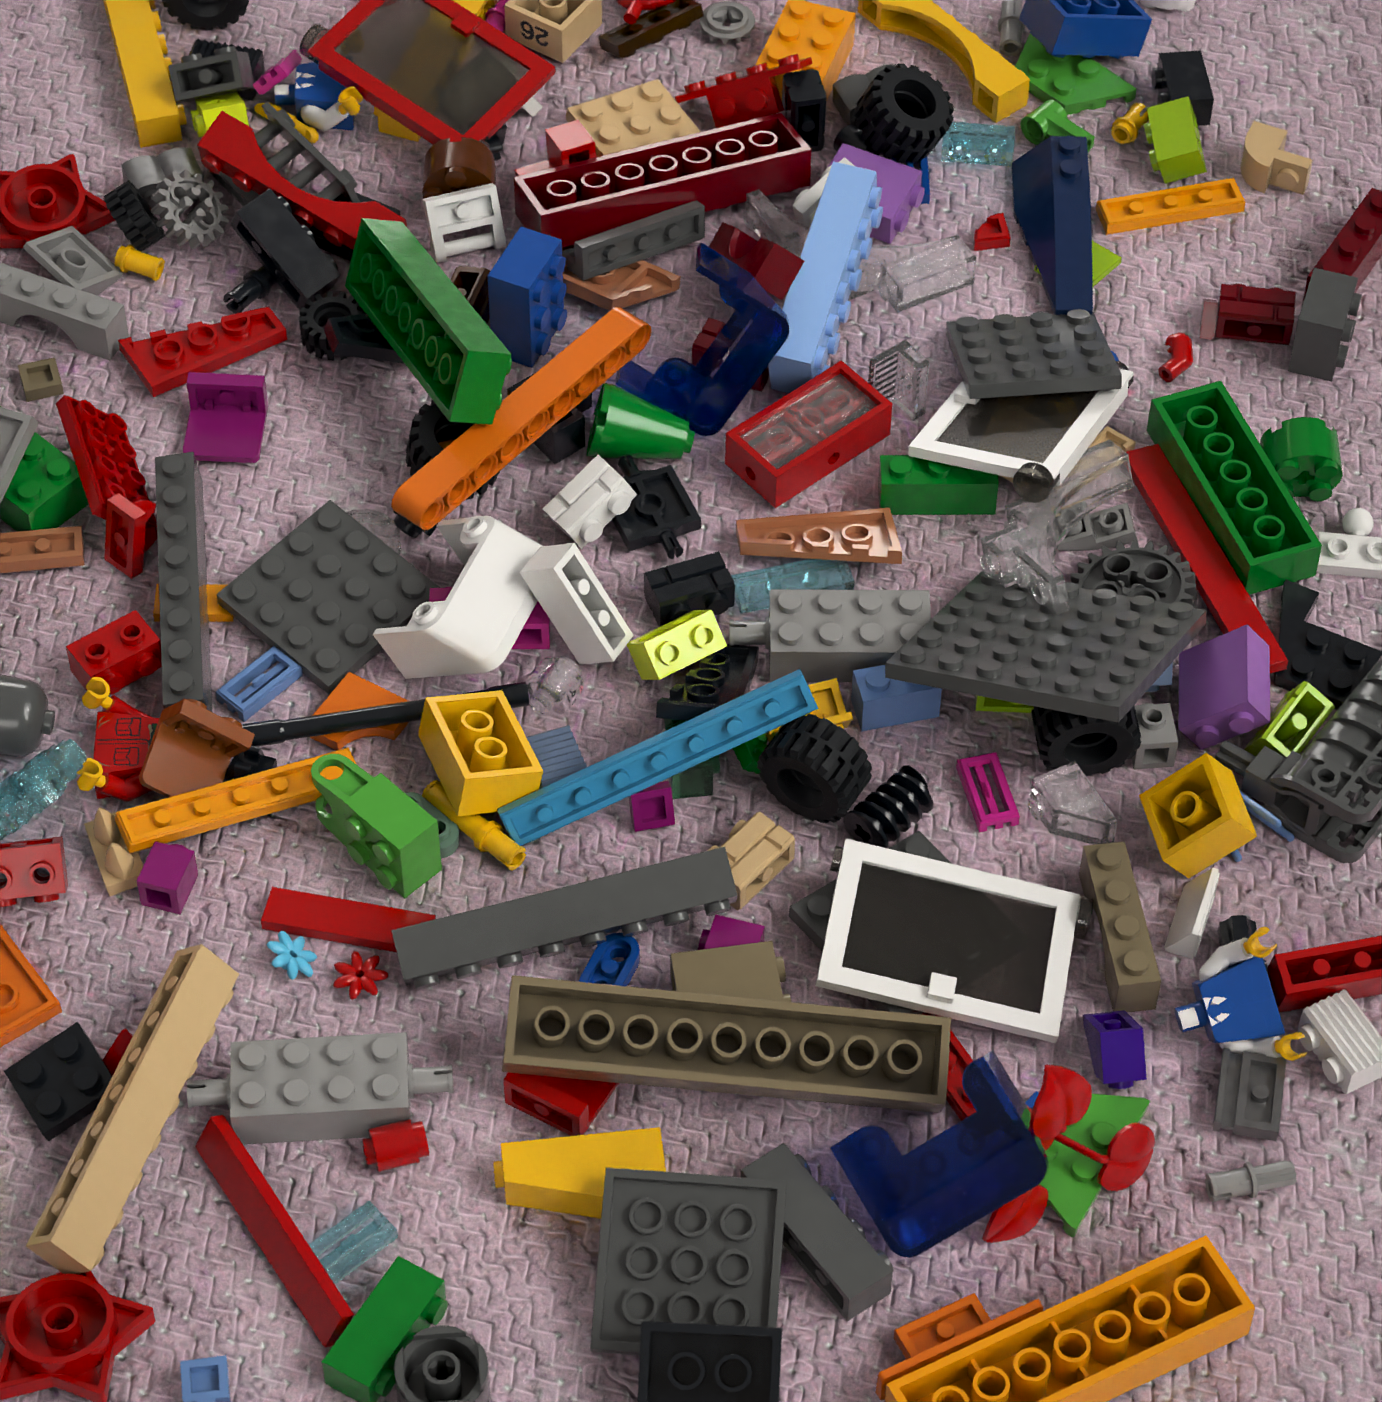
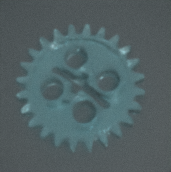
(38, 784)

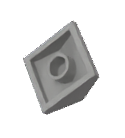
(74, 260)

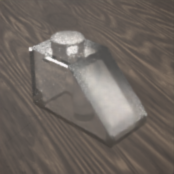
(1071, 806)

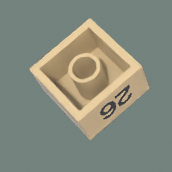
(552, 25)

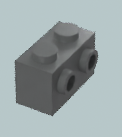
(211, 76)

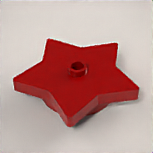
(47, 200)
(66, 1336)

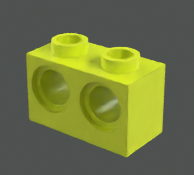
(676, 644)

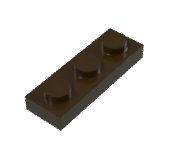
(650, 28)

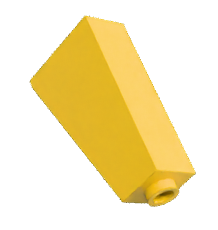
(570, 1170)

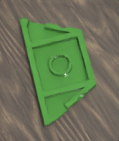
(1070, 80)
(1074, 1177)

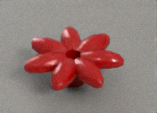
(359, 975)

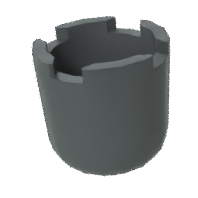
(23, 716)

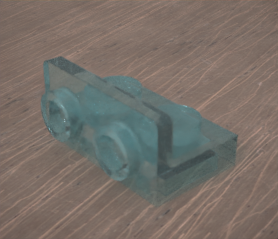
(979, 144)

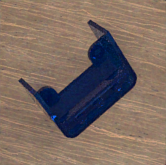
(730, 366)

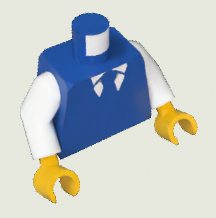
(319, 99)
(1238, 1002)

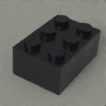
(709, 1363)

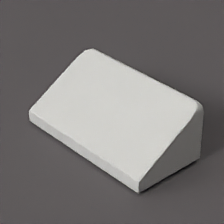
(1192, 914)

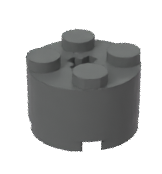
(442, 1368)

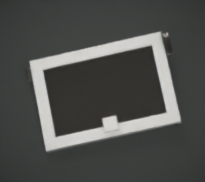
(1019, 436)
(950, 940)

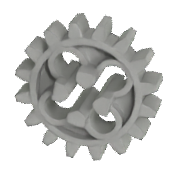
(176, 195)

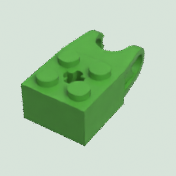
(378, 825)

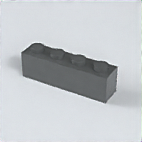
(823, 1238)

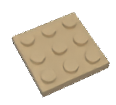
(632, 118)

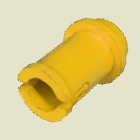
(1126, 128)
(138, 262)

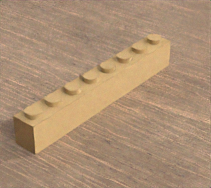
(133, 1111)

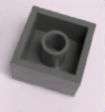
(1325, 325)

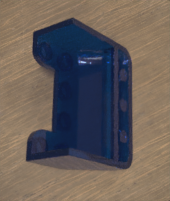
(952, 1176)

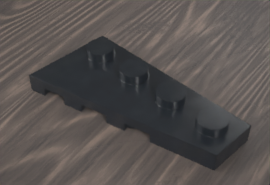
(719, 680)

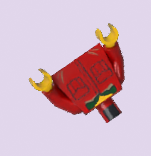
(119, 748)

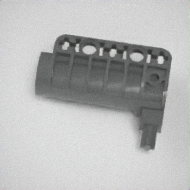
(1332, 783)

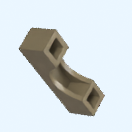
(1128, 951)

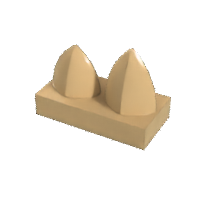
(114, 861)

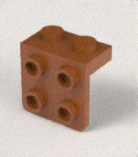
(191, 748)

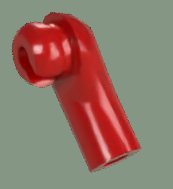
(1181, 356)

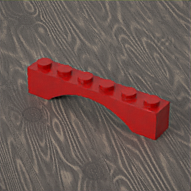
(233, 150)

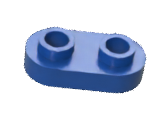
(604, 970)

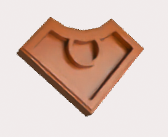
(353, 694)

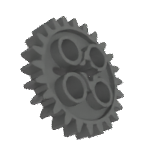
(1139, 572)

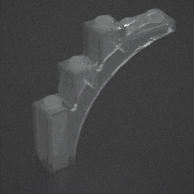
(900, 273)
(1034, 531)

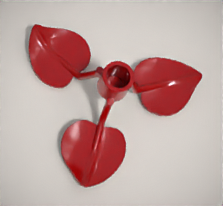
(1061, 1103)

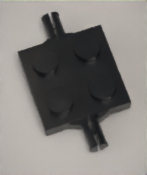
(658, 511)

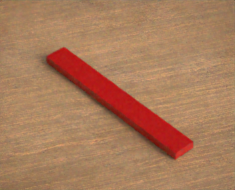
(1195, 542)

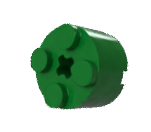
(1305, 457)

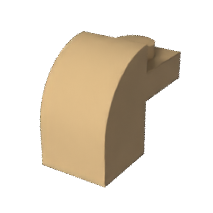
(1267, 162)

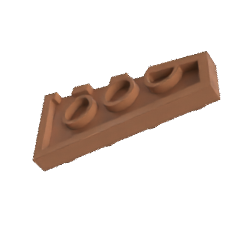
(839, 536)

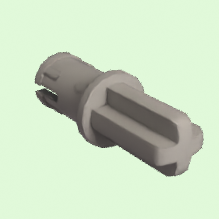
(1010, 27)
(1249, 1180)

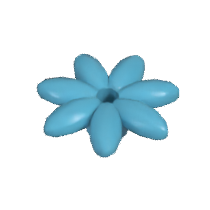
(291, 955)

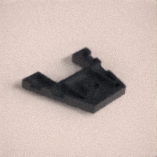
(1316, 654)

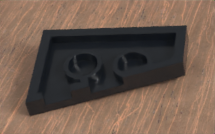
(358, 338)

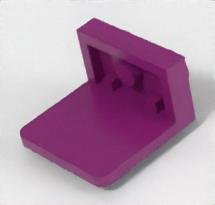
(226, 417)

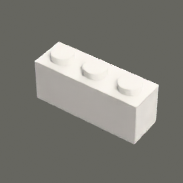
(576, 603)

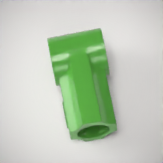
(1051, 120)

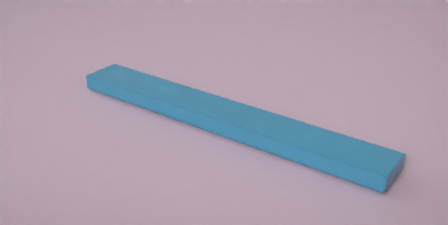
(658, 758)

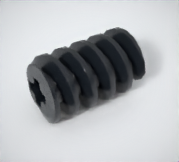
(890, 809)

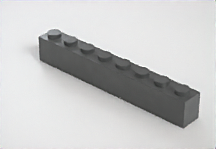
(182, 580)
(564, 917)

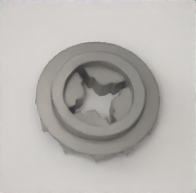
(716, 15)

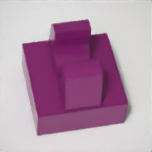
(652, 807)

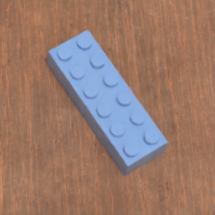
(830, 271)

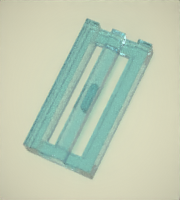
(344, 1267)

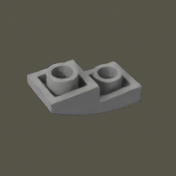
(1101, 529)

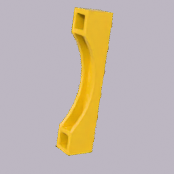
(994, 82)

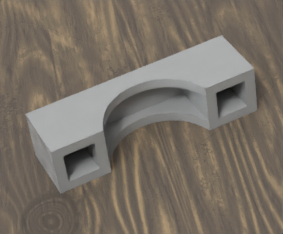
(87, 319)

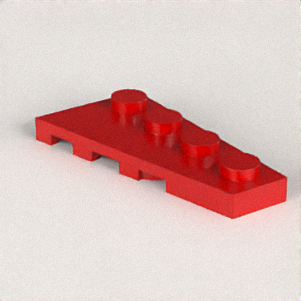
(168, 358)

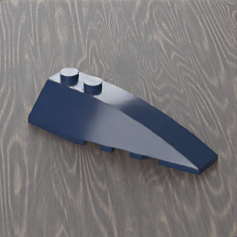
(1055, 218)

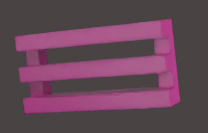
(277, 72)
(994, 817)

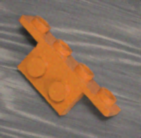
(947, 1332)

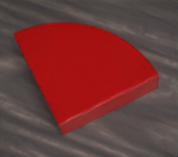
(992, 234)

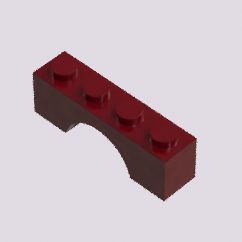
(765, 260)

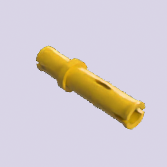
(486, 834)

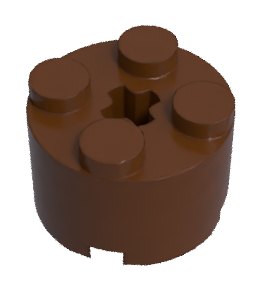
(457, 167)

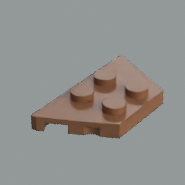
(623, 285)

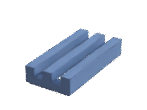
(264, 686)

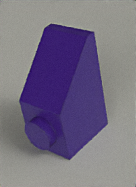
(1116, 1048)

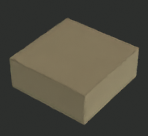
(40, 379)

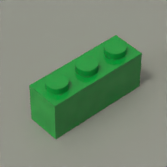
(934, 488)
(396, 1310)

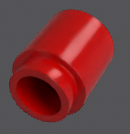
(395, 1145)

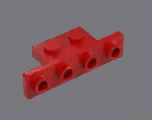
(744, 97)

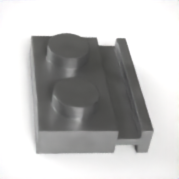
(1250, 1094)

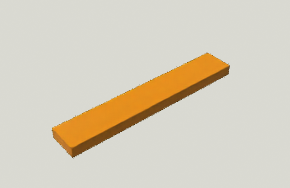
(222, 803)

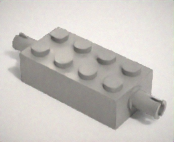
(833, 630)
(318, 1087)

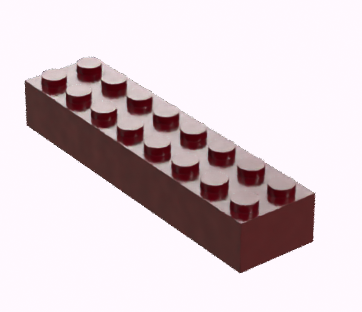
(642, 181)

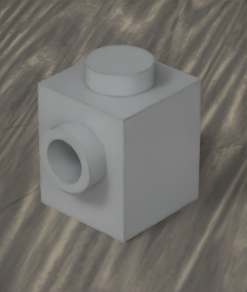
(1157, 738)

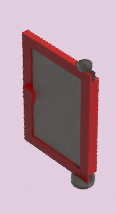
(429, 66)

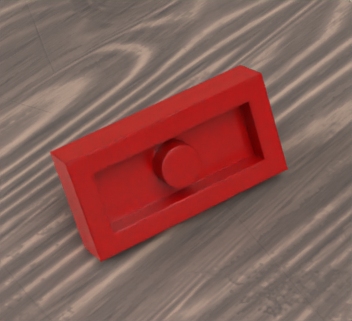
(127, 533)

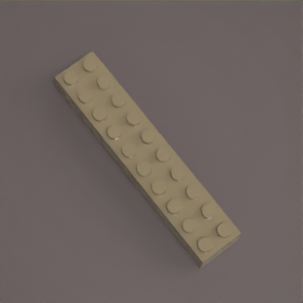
(726, 1044)

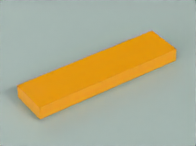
(1170, 206)

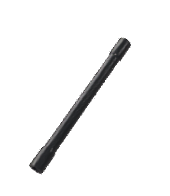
(278, 730)

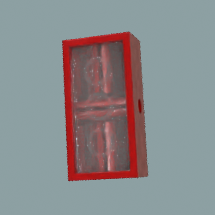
(808, 434)

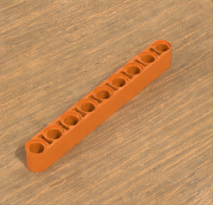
(521, 418)

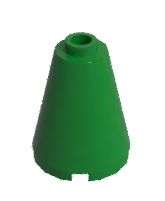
(635, 428)

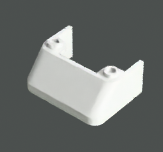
(482, 611)

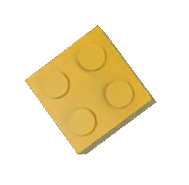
(1197, 815)

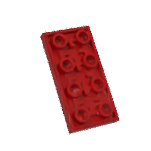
(102, 455)

